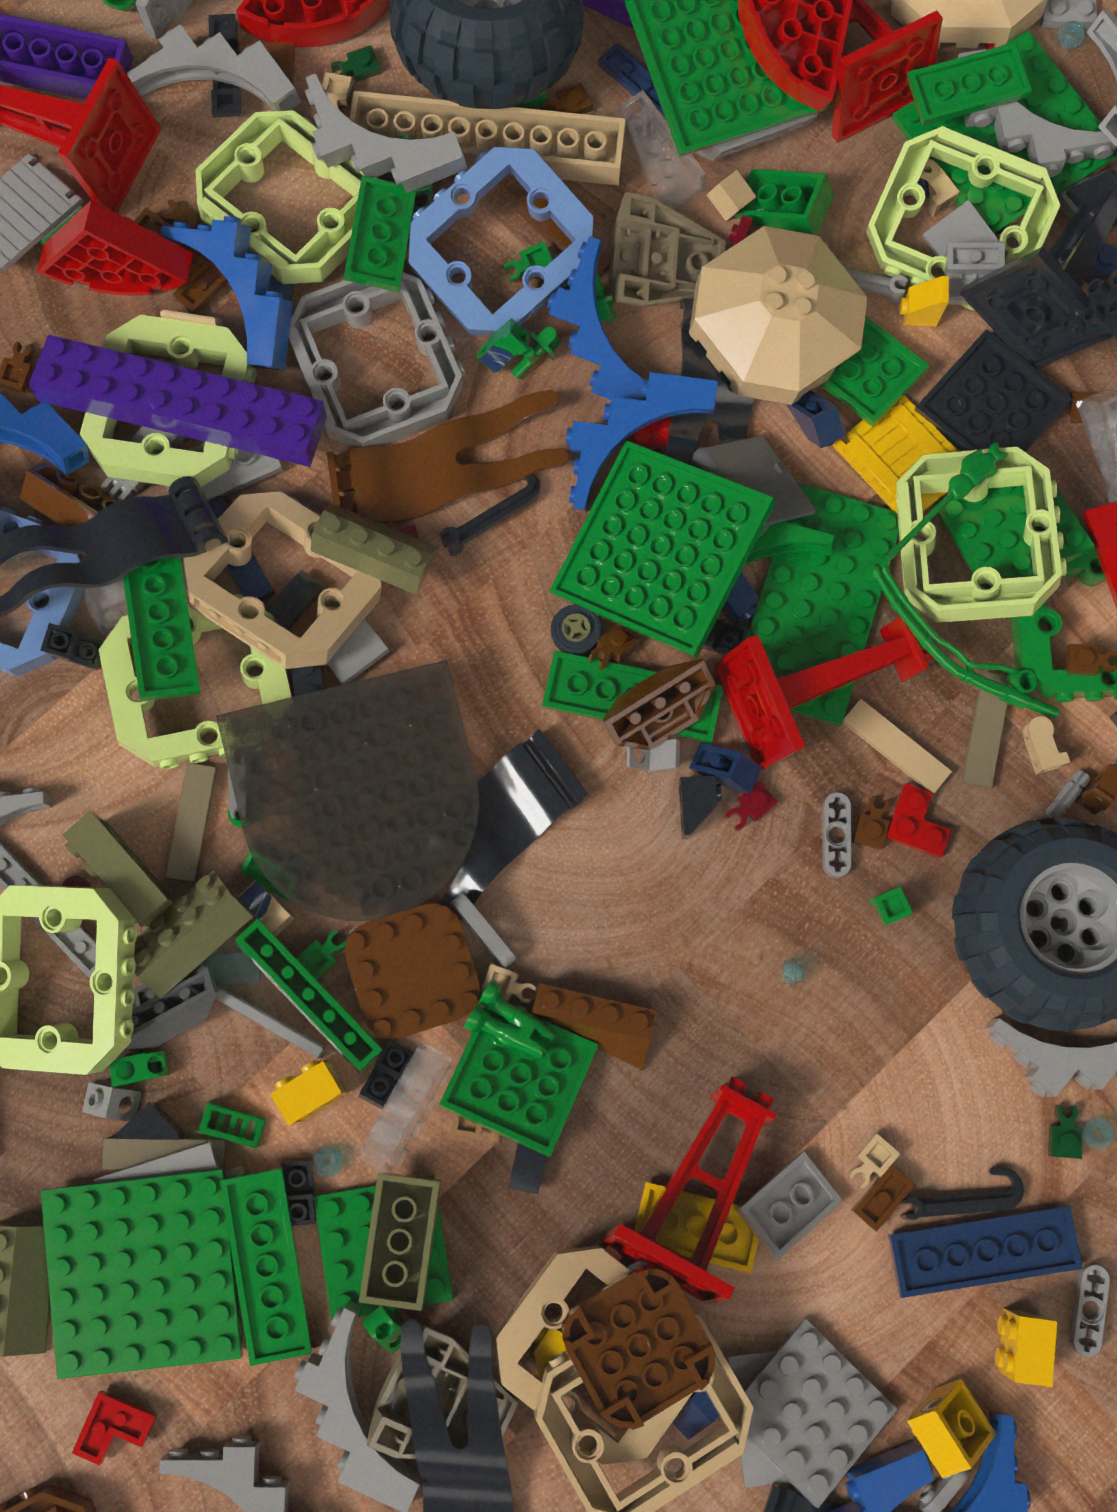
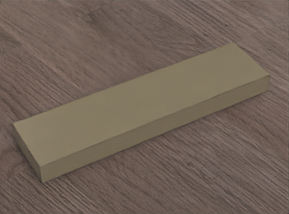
(984, 737)
(191, 823)
(125, 1153)

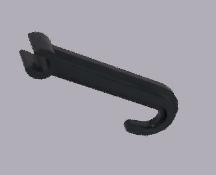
(456, 537)
(969, 1203)

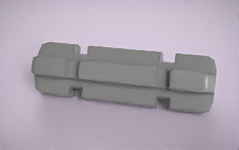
(1068, 794)

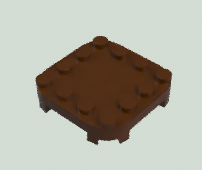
(412, 971)
(638, 1347)

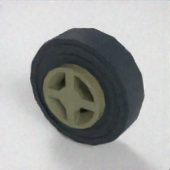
(579, 621)

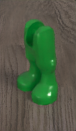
(519, 1027)

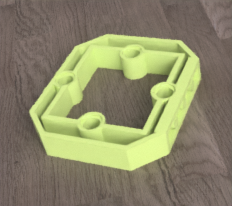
(252, 144)
(967, 155)
(167, 339)
(966, 599)
(128, 713)
(114, 960)

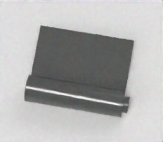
(758, 467)

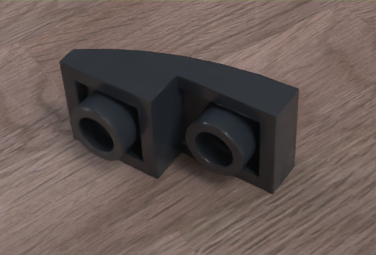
(295, 598)
(725, 637)
(71, 646)
(385, 1074)
(527, 1170)
(300, 1189)

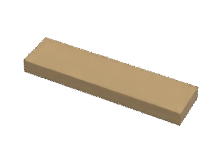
(896, 746)

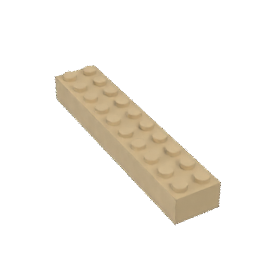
(570, 143)

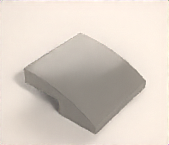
(157, 13)
(970, 262)
(357, 653)

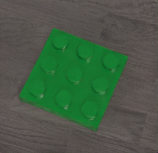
(875, 375)

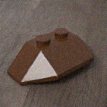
(660, 705)

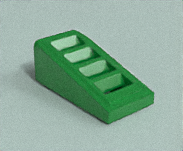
(235, 1114)

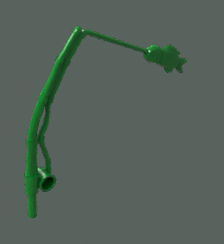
(1019, 683)

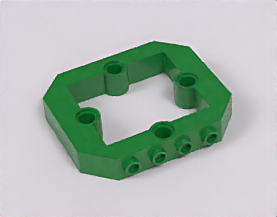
(1033, 648)

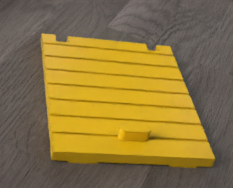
(891, 448)

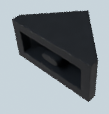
(151, 1124)

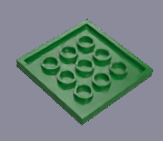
(993, 530)
(516, 1092)
(343, 1237)

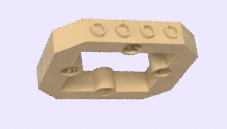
(330, 628)
(528, 1320)
(659, 1485)

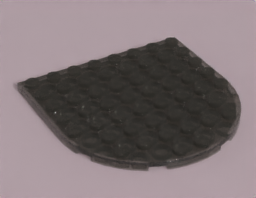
(356, 791)

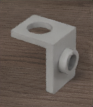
(661, 758)
(105, 1100)

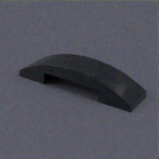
(225, 96)

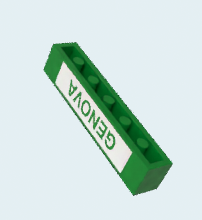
(308, 996)

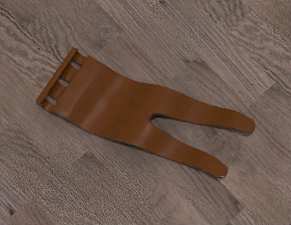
(424, 474)

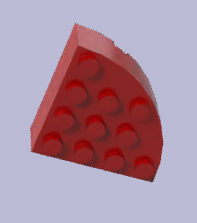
(308, 21)
(798, 44)
(113, 255)

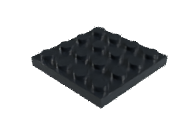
(992, 399)

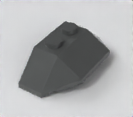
(176, 1012)

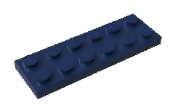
(984, 1251)

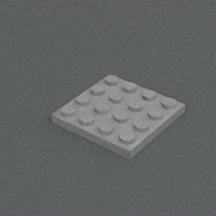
(813, 1412)

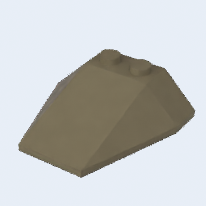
(657, 253)
(390, 1419)

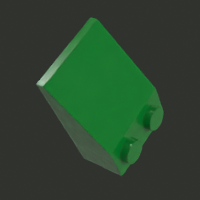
(788, 200)

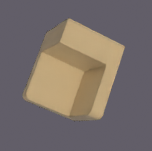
(731, 195)

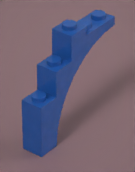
(264, 311)
(590, 342)
(665, 397)
(44, 434)
(887, 1479)
(995, 1483)

